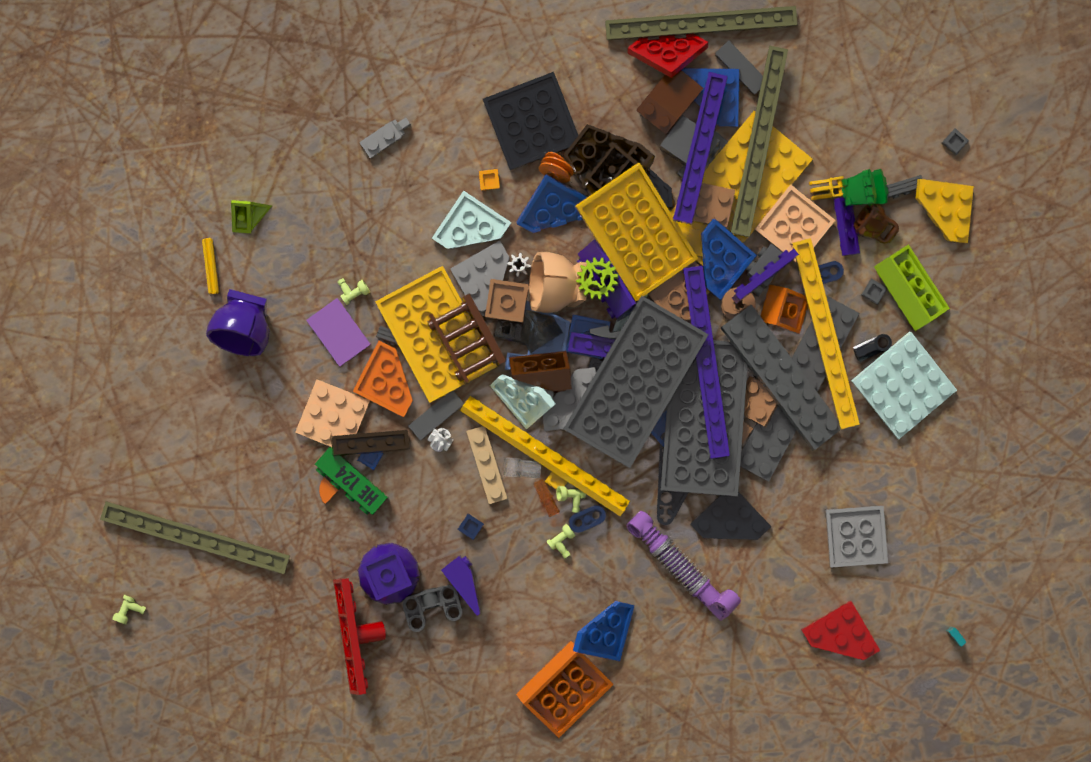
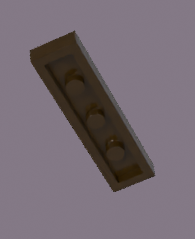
(370, 442)

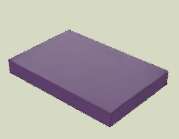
(338, 332)

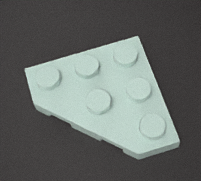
(470, 224)
(523, 399)

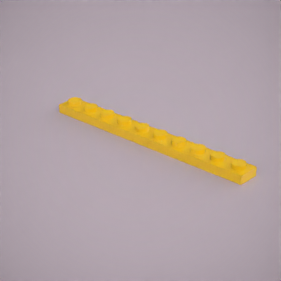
(825, 334)
(545, 456)

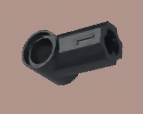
(870, 347)

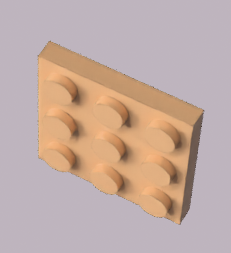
(794, 220)
(331, 413)

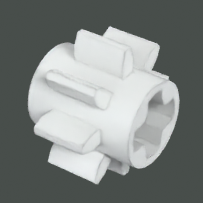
(522, 269)
(440, 439)

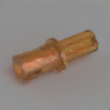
(546, 497)

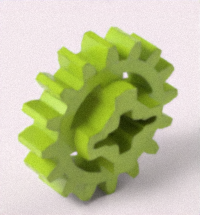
(589, 283)

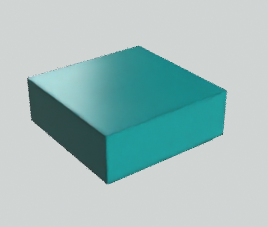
(956, 636)

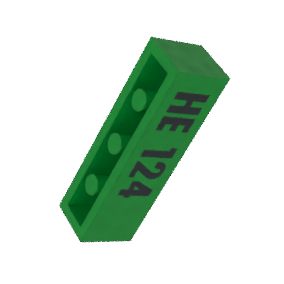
(351, 481)

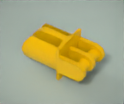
(829, 188)

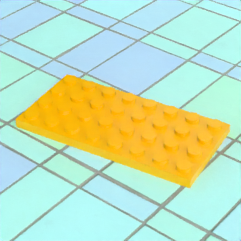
(781, 168)

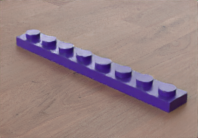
(700, 148)

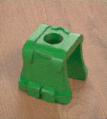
(865, 188)

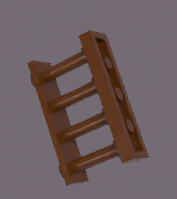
(485, 339)

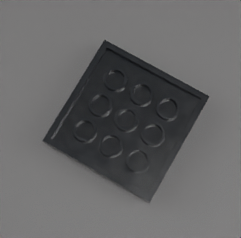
(531, 120)

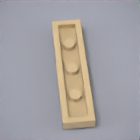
(486, 464)

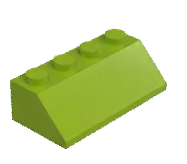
(911, 287)

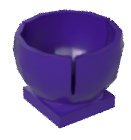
(240, 325)
(388, 573)

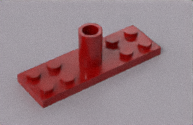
(354, 635)

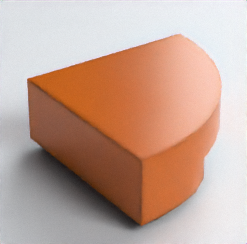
(327, 490)

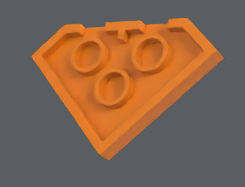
(385, 380)

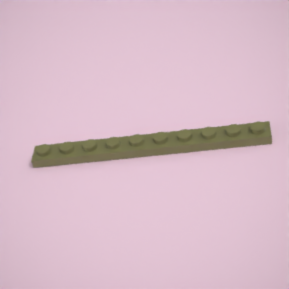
(701, 23)
(759, 141)
(195, 537)

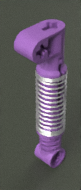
(718, 603)

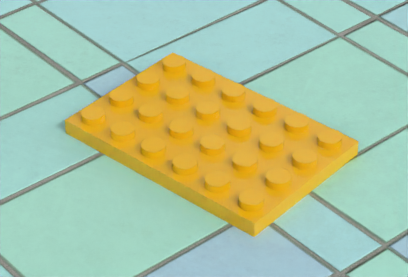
(636, 231)
(407, 317)

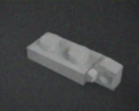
(384, 137)

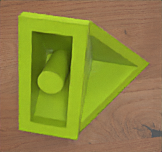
(247, 215)

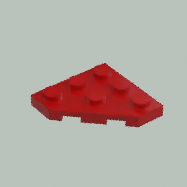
(668, 53)
(842, 633)

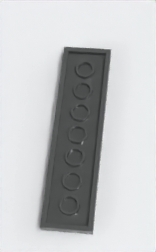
(781, 377)

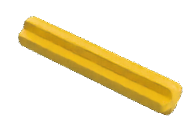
(210, 266)

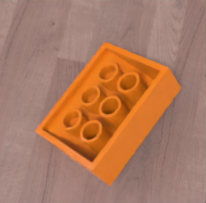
(564, 689)

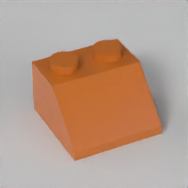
(784, 309)

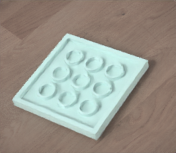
(904, 385)

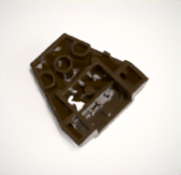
(602, 156)

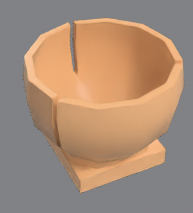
(554, 283)

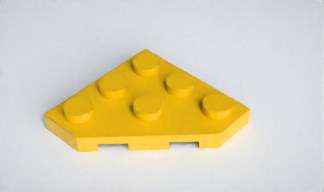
(947, 207)

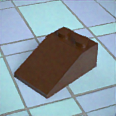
(669, 100)
(543, 370)

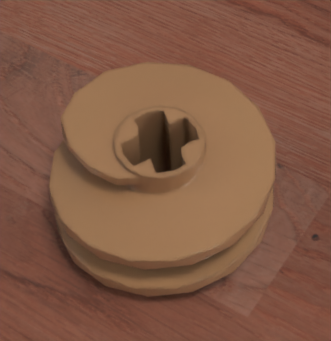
(728, 308)

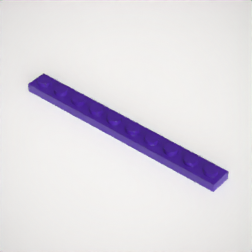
(707, 364)

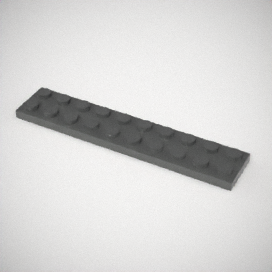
(768, 444)

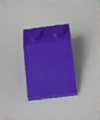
(462, 579)

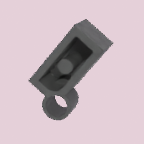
(766, 256)

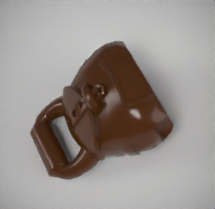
(873, 222)

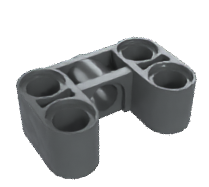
(429, 599)

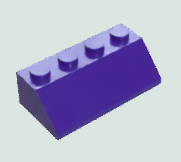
(619, 302)

